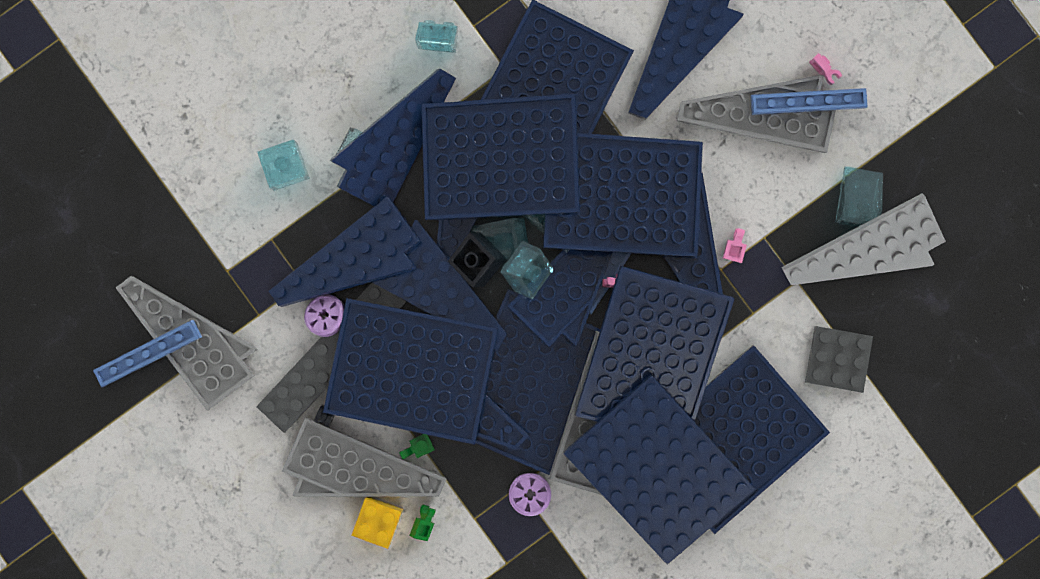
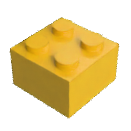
(377, 522)

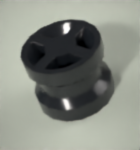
(323, 418)

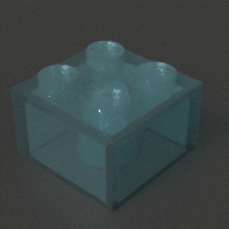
(283, 165)
(527, 270)

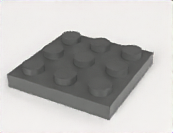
(839, 359)

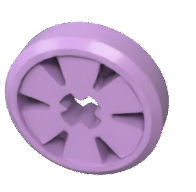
(318, 307)
(527, 506)

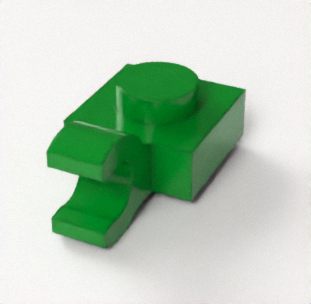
(420, 446)
(423, 526)

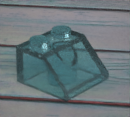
(437, 36)

